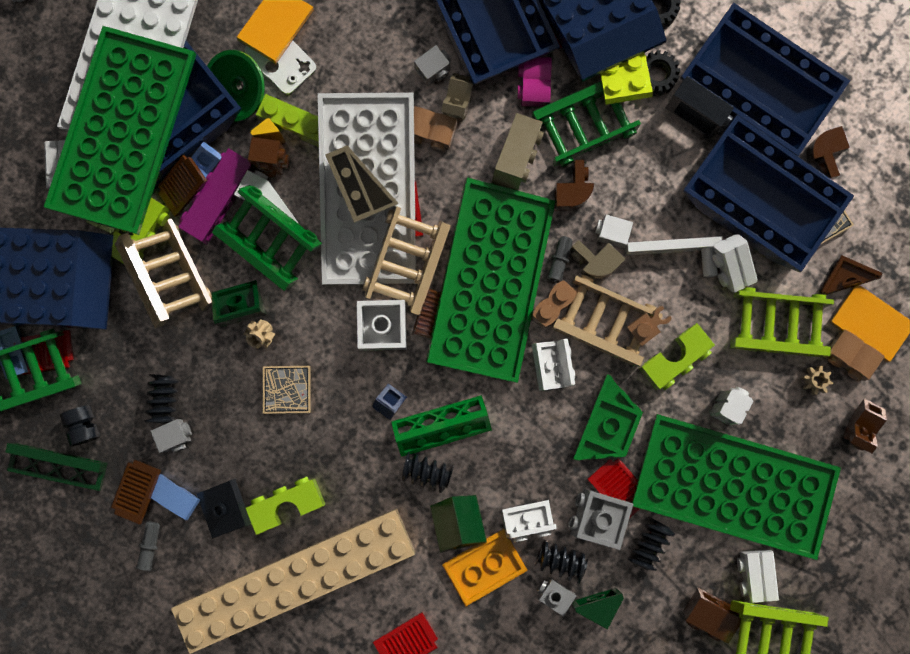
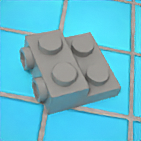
(600, 519)

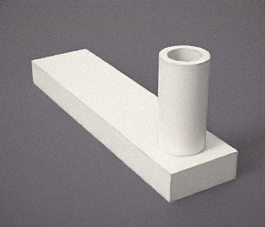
(704, 245)

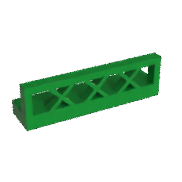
(442, 429)

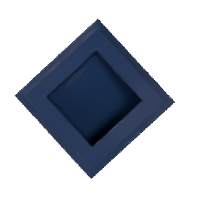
(389, 401)

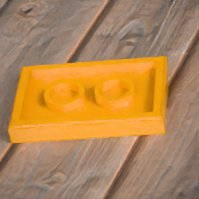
(274, 26)
(872, 321)
(484, 567)

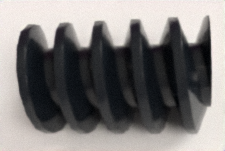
(161, 399)
(426, 472)
(651, 545)
(561, 561)

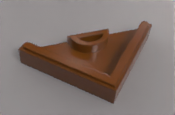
(849, 274)

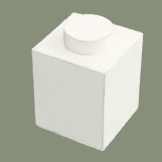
(613, 231)

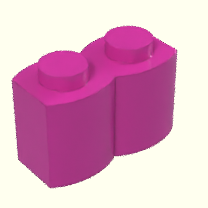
(535, 82)

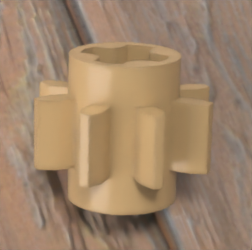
(259, 334)
(821, 375)

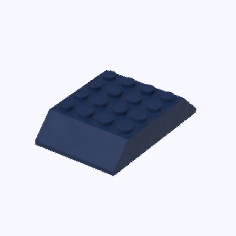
(603, 31)
(496, 34)
(766, 78)
(202, 116)
(767, 195)
(55, 278)

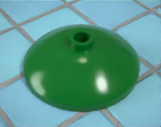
(232, 69)

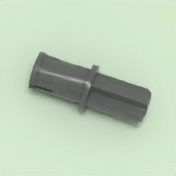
(560, 259)
(148, 546)

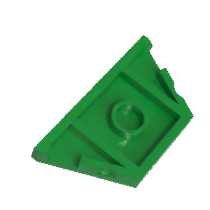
(609, 424)

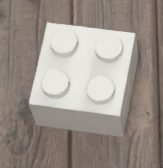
(381, 325)

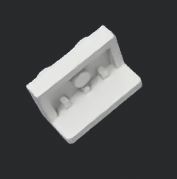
(553, 364)
(528, 520)

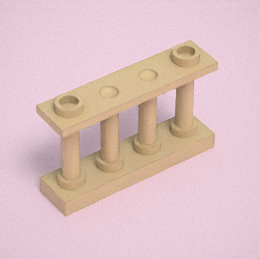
(429, 255)
(149, 290)
(588, 334)

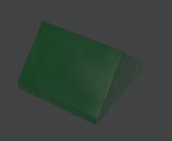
(237, 304)
(458, 523)
(599, 606)

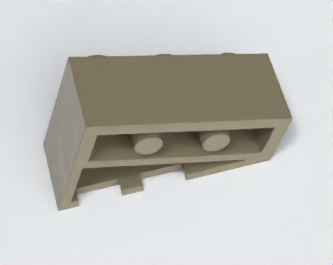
(359, 187)

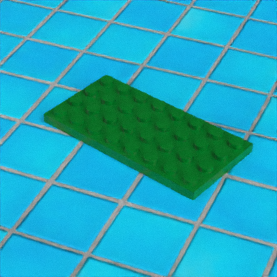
(120, 130)
(490, 281)
(736, 486)

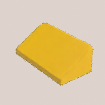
(268, 130)

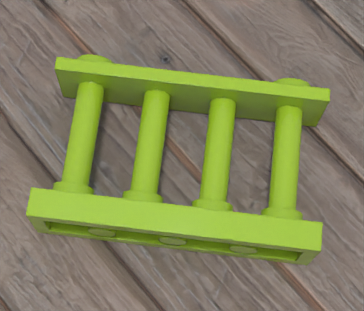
(768, 341)
(768, 615)

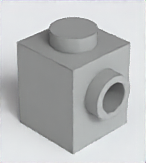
(433, 65)
(172, 436)
(555, 596)

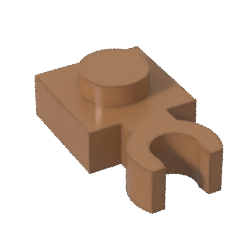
(646, 327)

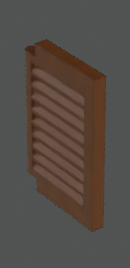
(181, 184)
(135, 491)

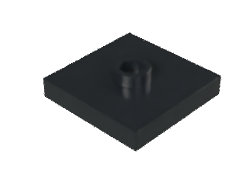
(223, 508)

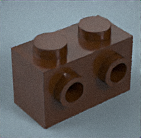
(268, 156)
(711, 616)

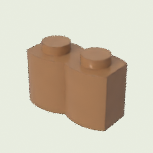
(433, 128)
(557, 300)
(854, 356)

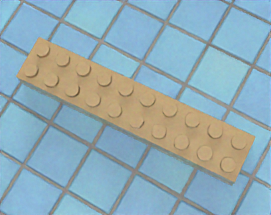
(293, 581)

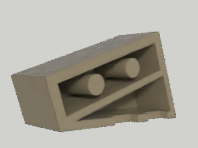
(518, 152)

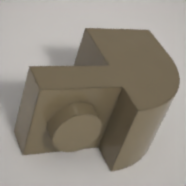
(458, 96)
(597, 266)

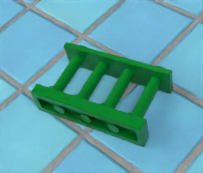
(566, 107)
(251, 252)
(41, 387)

